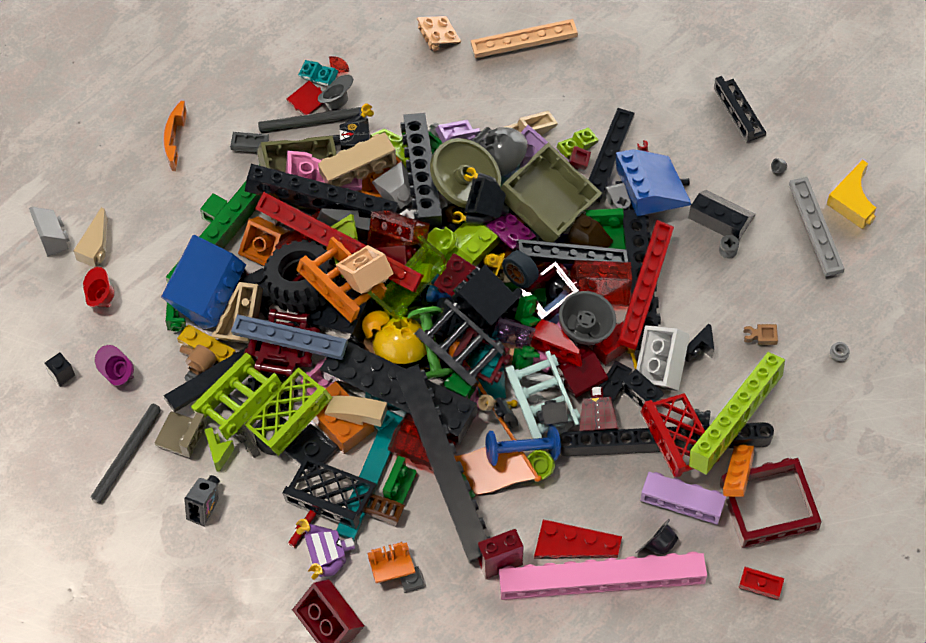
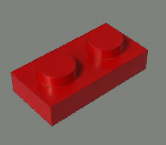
(761, 583)

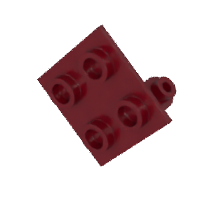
(455, 273)

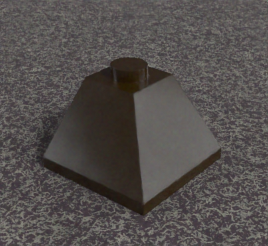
(588, 233)

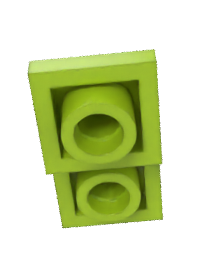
(583, 139)

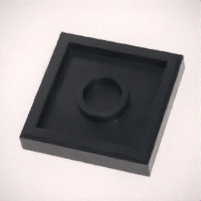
(311, 444)

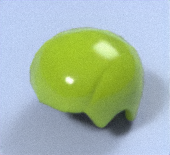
(442, 239)
(542, 463)

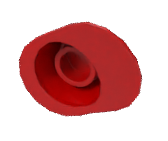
(97, 288)

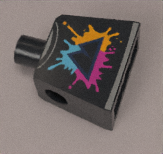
(201, 500)

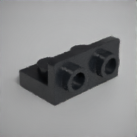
(640, 389)

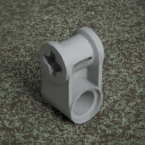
(618, 196)

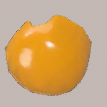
(374, 321)

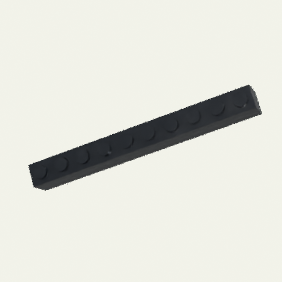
(442, 460)

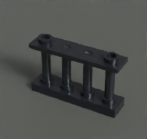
(457, 361)

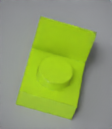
(219, 451)

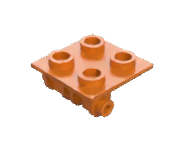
(391, 563)

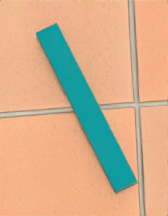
(372, 471)

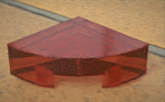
(339, 64)

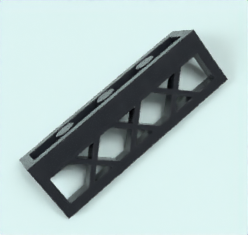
(738, 112)

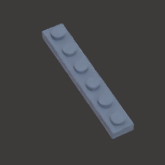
(289, 337)

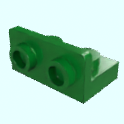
(399, 481)

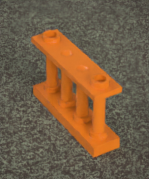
(328, 289)

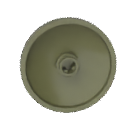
(450, 165)

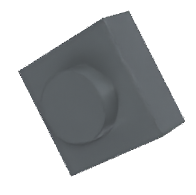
(412, 581)

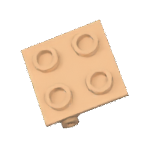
(437, 31)

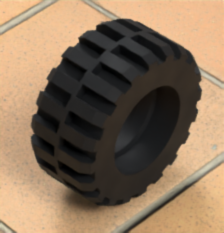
(283, 265)

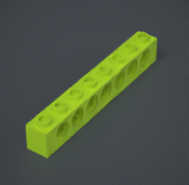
(736, 413)

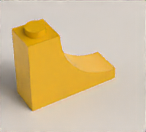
(850, 199)

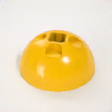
(398, 342)

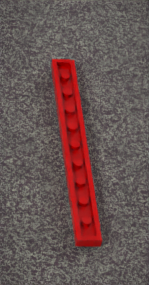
(322, 233)

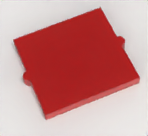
(306, 98)

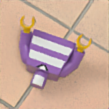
(324, 548)

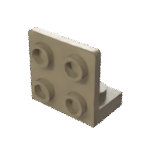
(181, 433)

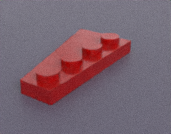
(566, 540)

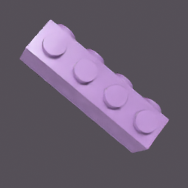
(683, 497)

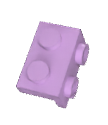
(458, 129)

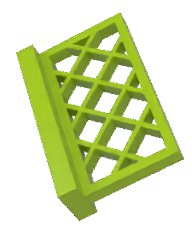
(297, 419)

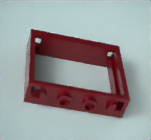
(781, 530)

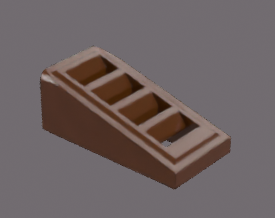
(386, 517)

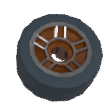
(520, 269)

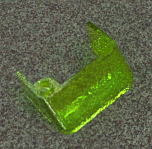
(426, 261)

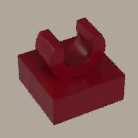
(579, 158)

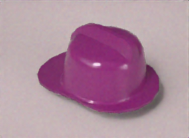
(114, 365)

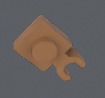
(764, 334)

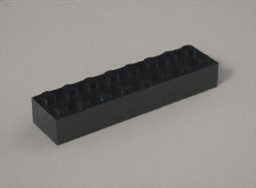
(376, 380)

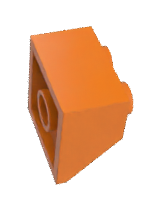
(260, 239)

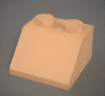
(365, 269)

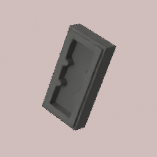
(247, 141)

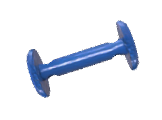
(551, 442)

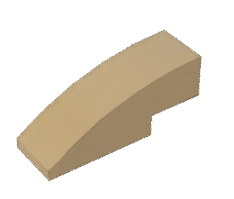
(540, 122)
(357, 410)

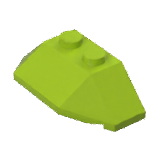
(473, 242)

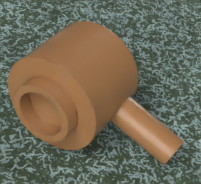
(198, 359)

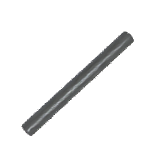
(308, 119)
(125, 453)

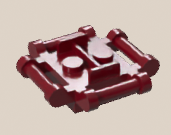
(284, 358)

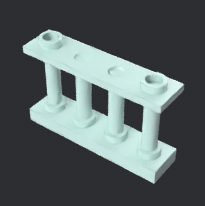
(523, 394)

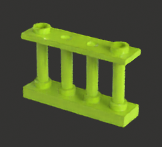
(226, 384)

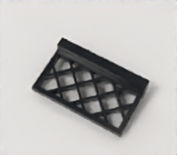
(319, 504)

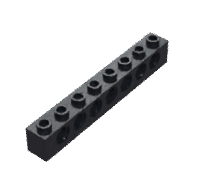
(419, 156)
(312, 193)
(635, 254)

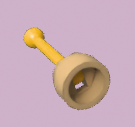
(487, 402)

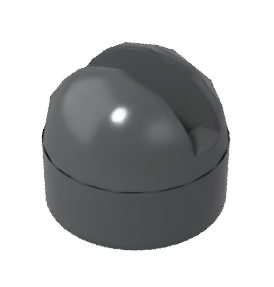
(778, 165)

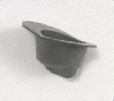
(336, 93)

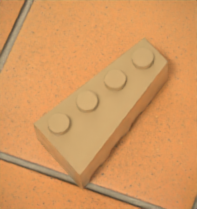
(358, 161)

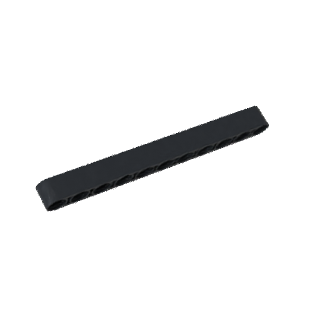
(636, 445)

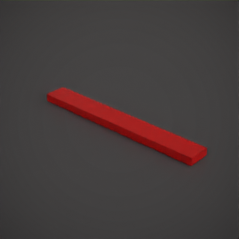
(645, 285)

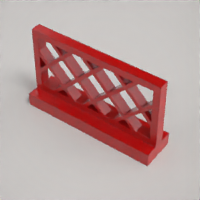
(663, 435)

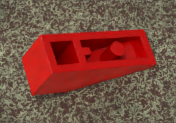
(552, 338)

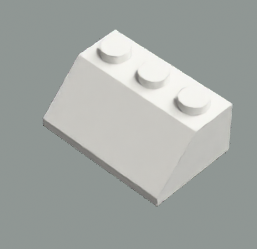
(663, 356)

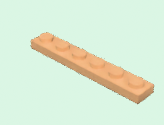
(524, 38)

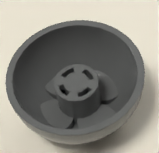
(506, 147)
(587, 318)

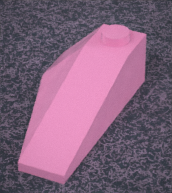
(306, 166)

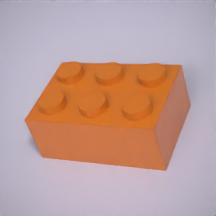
(341, 432)

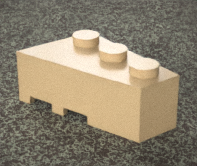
(244, 302)

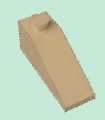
(92, 245)

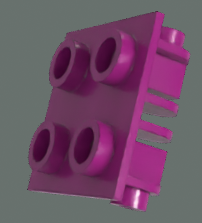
(510, 230)

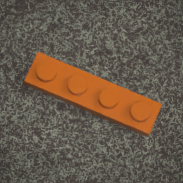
(738, 471)

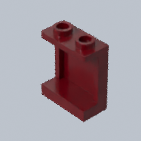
(500, 552)

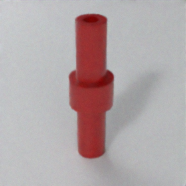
(296, 537)

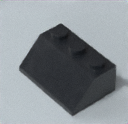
(720, 214)

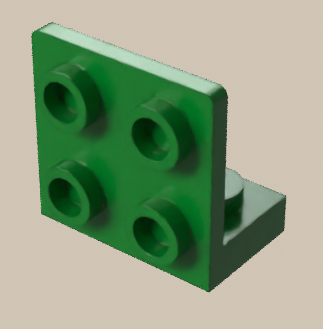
(612, 223)

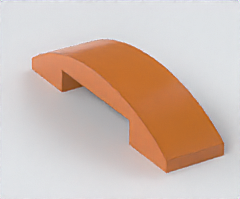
(176, 118)

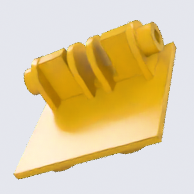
(494, 261)

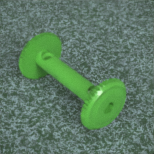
(425, 314)

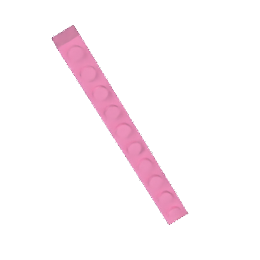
(602, 575)

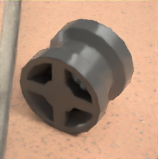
(725, 249)

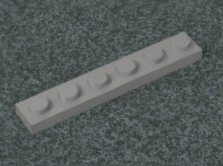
(816, 226)

